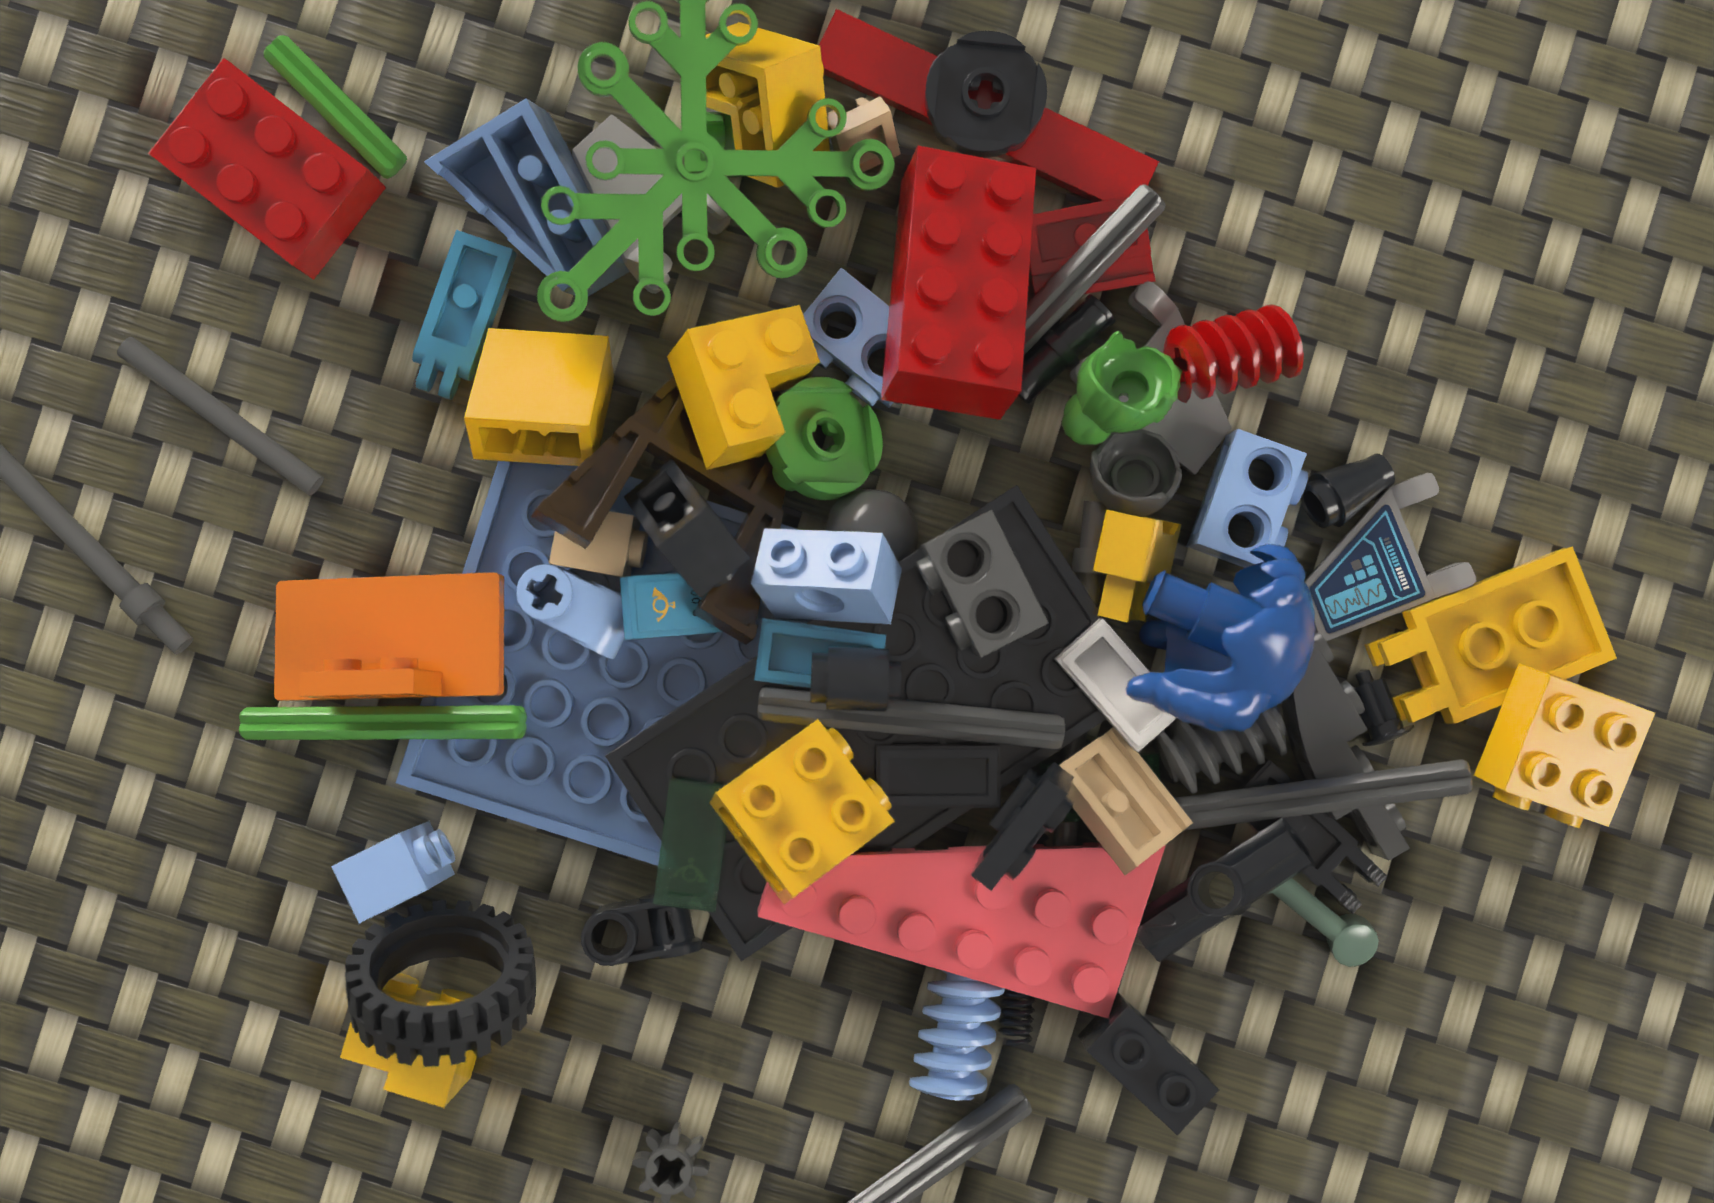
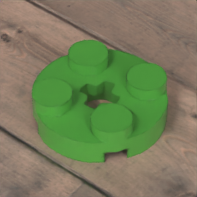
(856, 436)

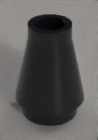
(1342, 491)

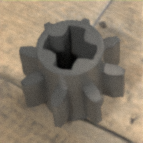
(671, 1180)

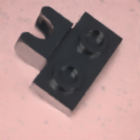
(1031, 809)

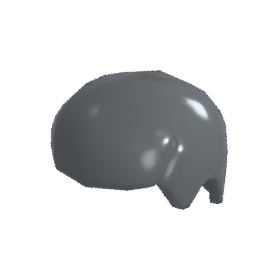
(1135, 472)
(877, 513)

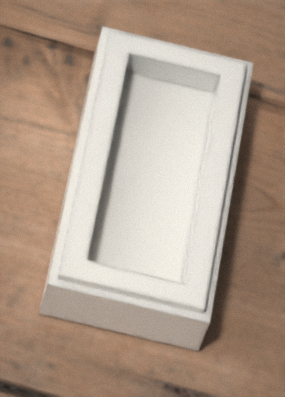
(1101, 669)

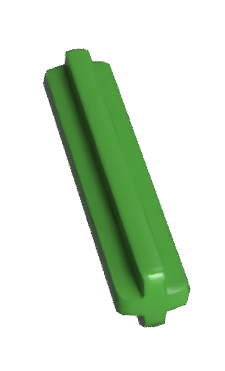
(335, 106)

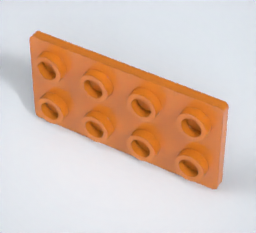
(390, 637)

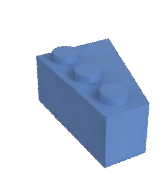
(504, 176)

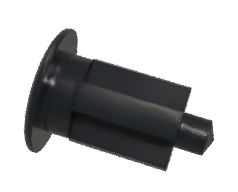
(1380, 713)

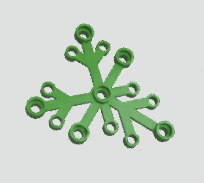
(642, 214)

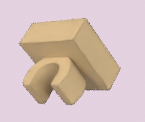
(867, 121)

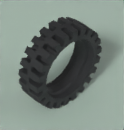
(440, 1028)

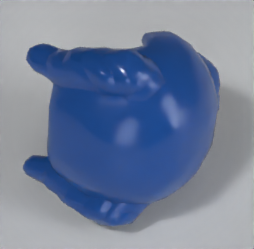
(1228, 649)

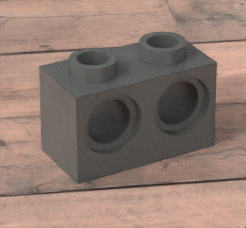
(996, 576)

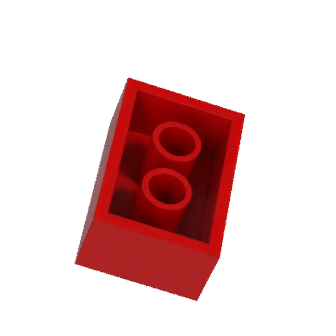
(268, 169)

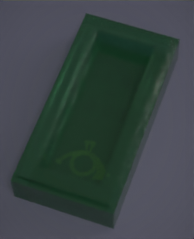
(690, 848)

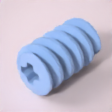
(958, 1038)

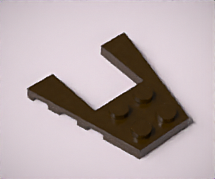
(664, 430)

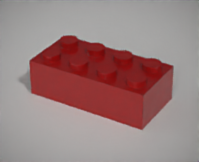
(959, 284)

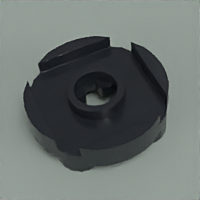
(1013, 74)

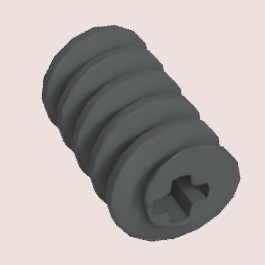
(1203, 750)

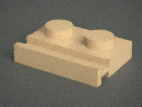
(1123, 801)

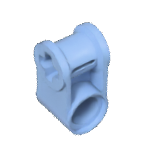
(586, 614)

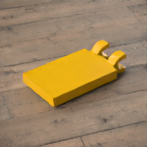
(1476, 637)

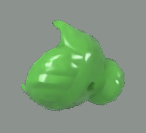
(1114, 371)

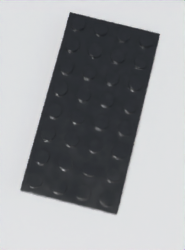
(722, 737)

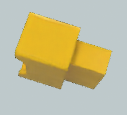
(1131, 555)

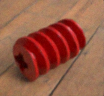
(1235, 351)

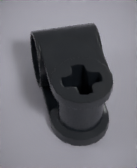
(646, 931)

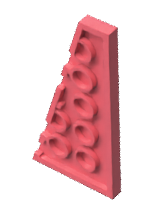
(1047, 934)

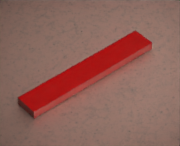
(1057, 148)

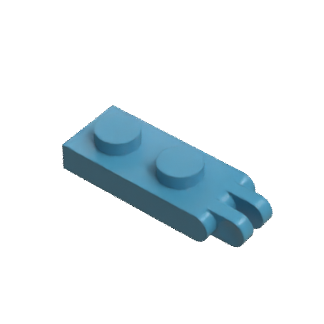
(461, 312)

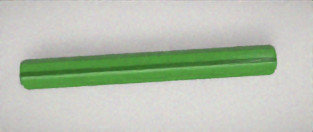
(383, 722)

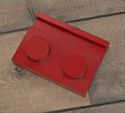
(1063, 231)

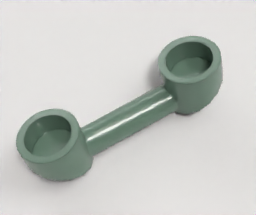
(1348, 935)

